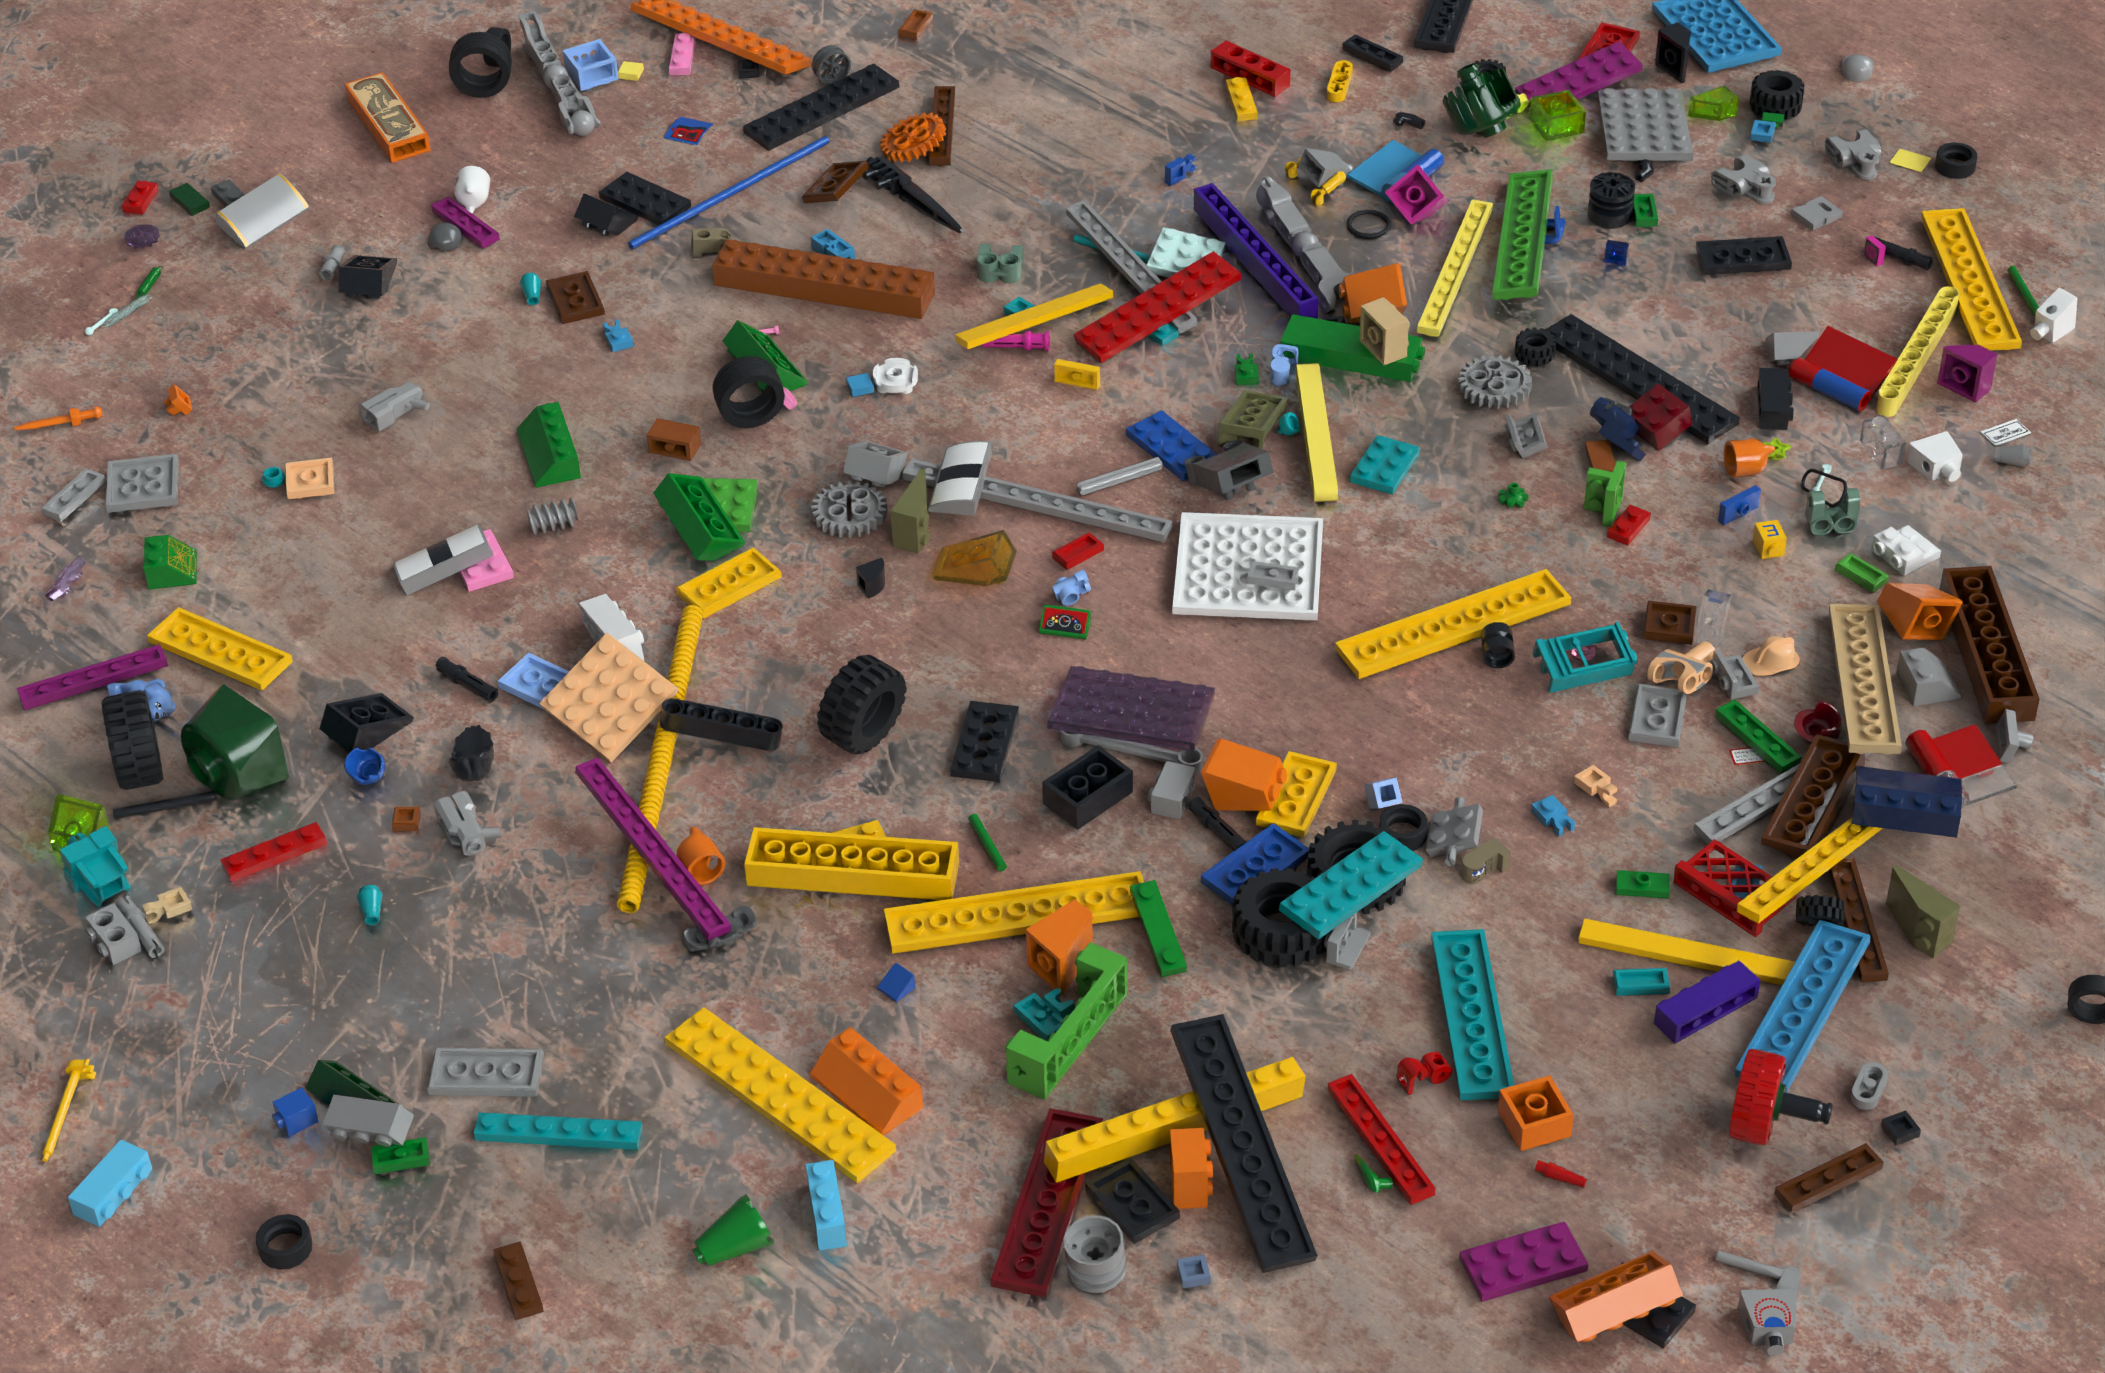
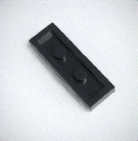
(1372, 53)

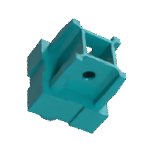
(94, 866)

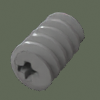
(552, 516)

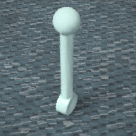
(89, 330)
(1826, 468)

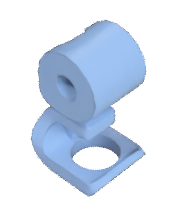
(1281, 365)

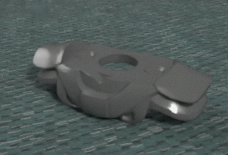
(741, 922)

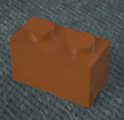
(673, 439)

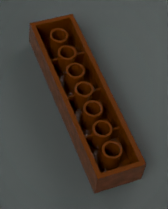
(1990, 645)

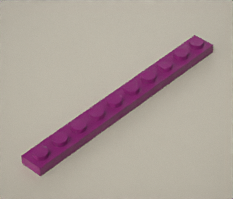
(653, 849)

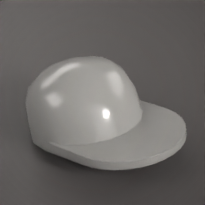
(1857, 67)

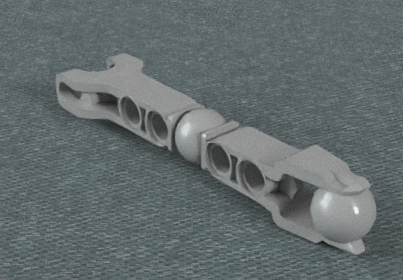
(557, 78)
(1295, 231)

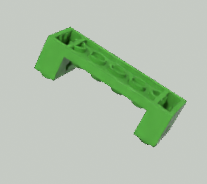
(1041, 1064)

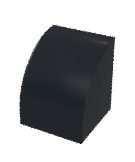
(871, 577)

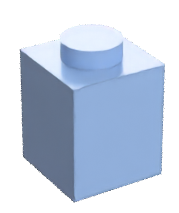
(1383, 793)

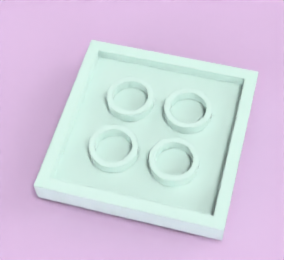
(1180, 249)

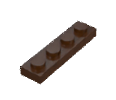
(1828, 1178)

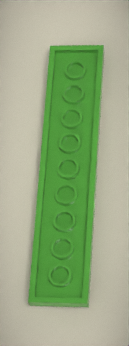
(1523, 235)

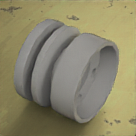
(1095, 1254)

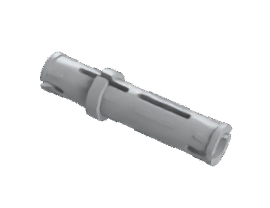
(137, 921)

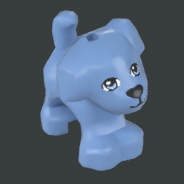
(157, 696)

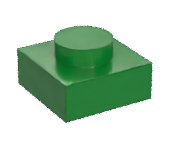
(1772, 117)

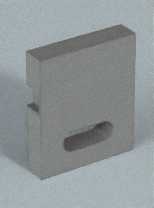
(1817, 213)

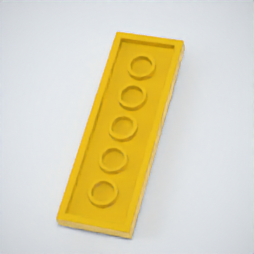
(220, 648)

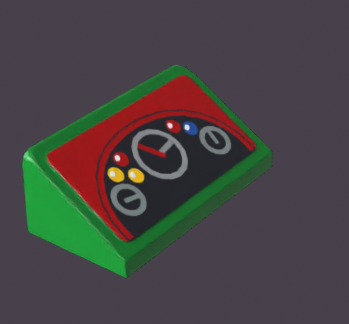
(1065, 621)

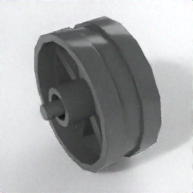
(830, 64)

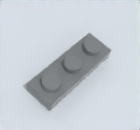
(73, 495)

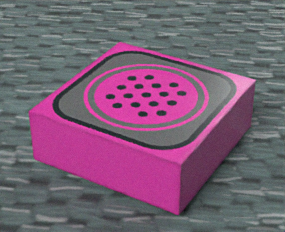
(1874, 250)

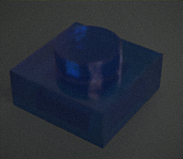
(1616, 252)

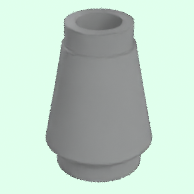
(2014, 455)

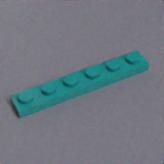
(558, 1131)

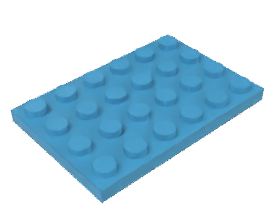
(1720, 32)

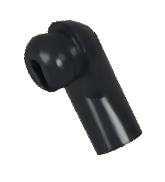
(1411, 119)
(1646, 170)

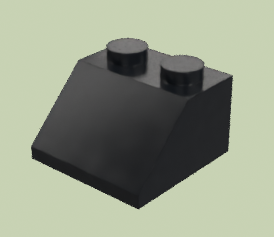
(1673, 50)
(603, 215)

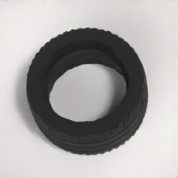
(483, 44)
(752, 412)

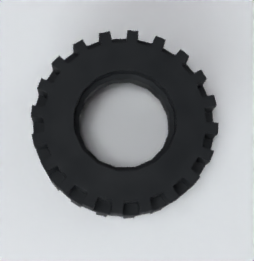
(1340, 843)

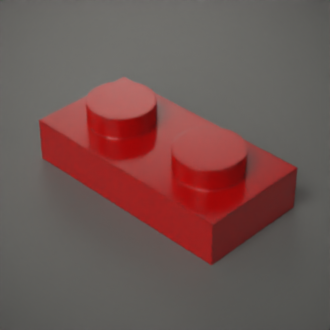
(140, 197)
(1628, 525)

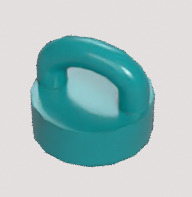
(1288, 424)

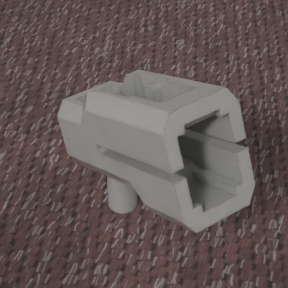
(391, 403)
(461, 823)

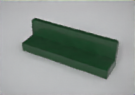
(332, 1079)

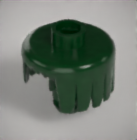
(1481, 101)

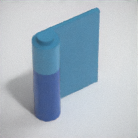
(1391, 164)

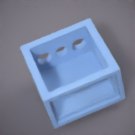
(591, 69)

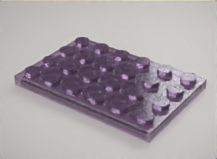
(1131, 708)

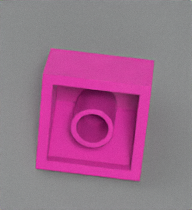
(1416, 195)

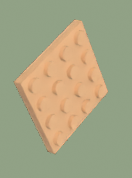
(608, 697)

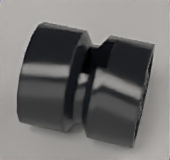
(1497, 645)

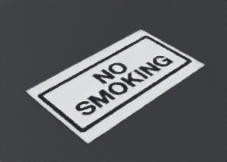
(2005, 432)

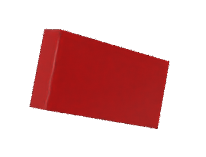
(1078, 551)

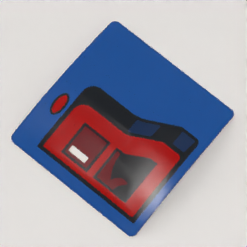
(687, 130)

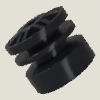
(1611, 200)

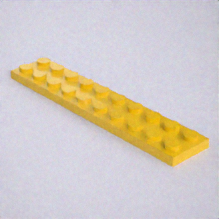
(1969, 272)
(1451, 623)
(1005, 912)
(780, 1095)

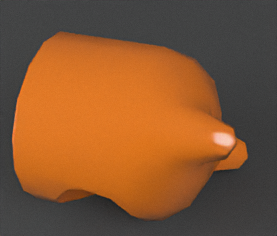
(1746, 457)
(695, 855)

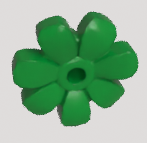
(1513, 496)

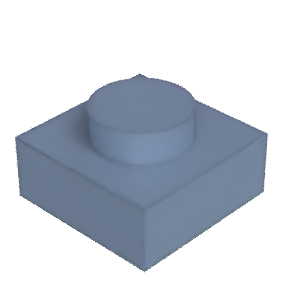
(1193, 1271)

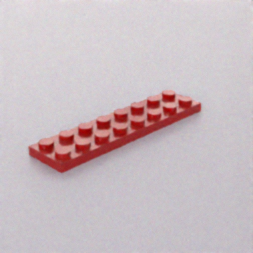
(1157, 306)

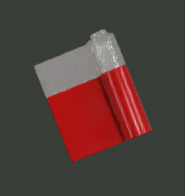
(1962, 756)

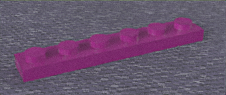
(92, 677)

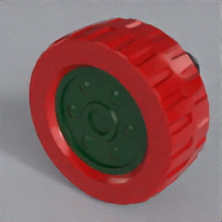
(1763, 1098)

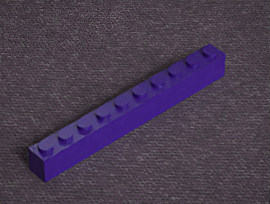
(1254, 252)

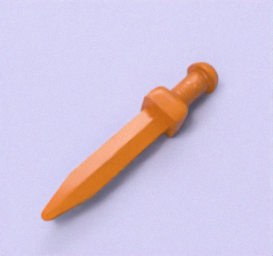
(75, 417)

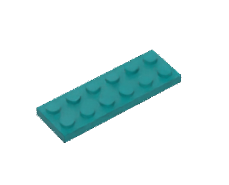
(1350, 885)

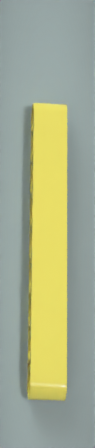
(1917, 351)
(1316, 433)

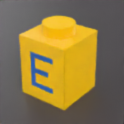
(1769, 539)

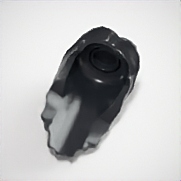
(472, 754)

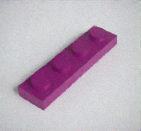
(469, 224)

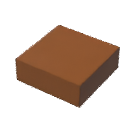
(406, 819)

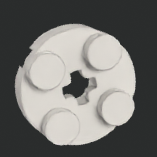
(886, 381)

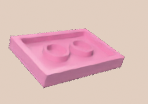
(490, 570)

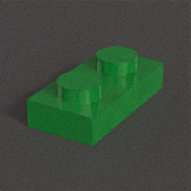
(1645, 210)
(397, 1157)

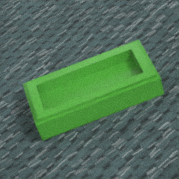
(1861, 573)

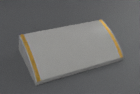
(261, 211)

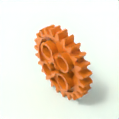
(912, 137)

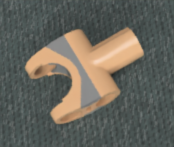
(1689, 669)

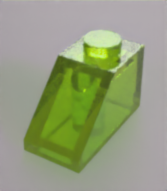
(1714, 104)

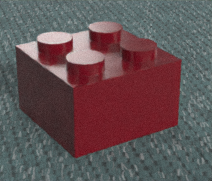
(1660, 416)

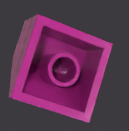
(1967, 370)

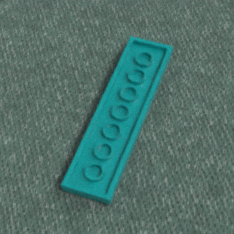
(1472, 1013)

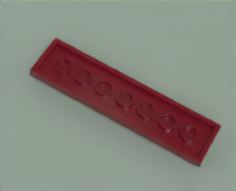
(1040, 1215)

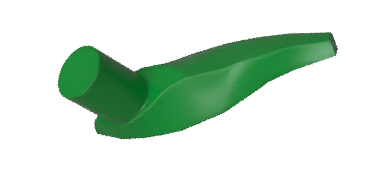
(1371, 1178)

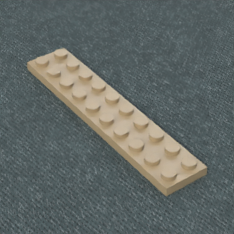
(1864, 679)

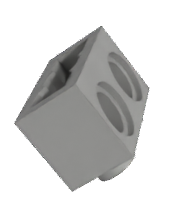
(112, 934)

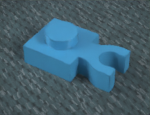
(617, 337)
(1552, 813)

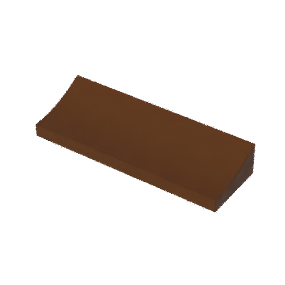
(1813, 797)

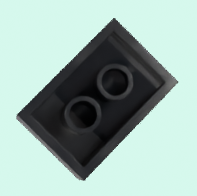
(366, 276)
(363, 721)

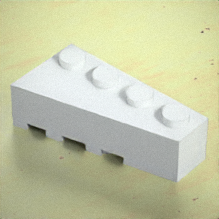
(603, 616)

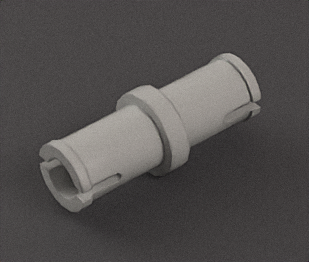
(331, 262)

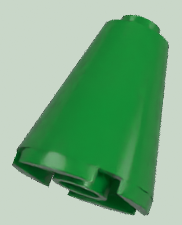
(733, 1234)

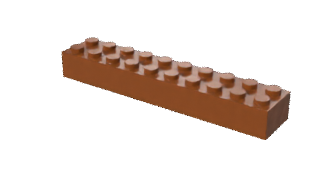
(824, 278)

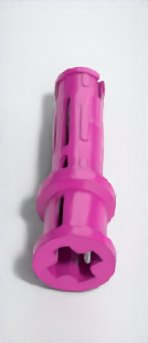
(1027, 341)

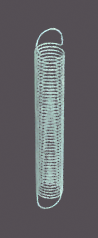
(132, 310)

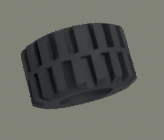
(1777, 93)

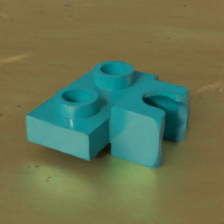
(1044, 1015)

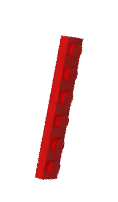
(1381, 1139)

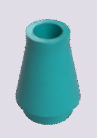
(531, 287)
(370, 903)

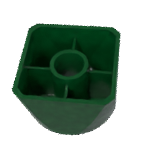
(233, 746)

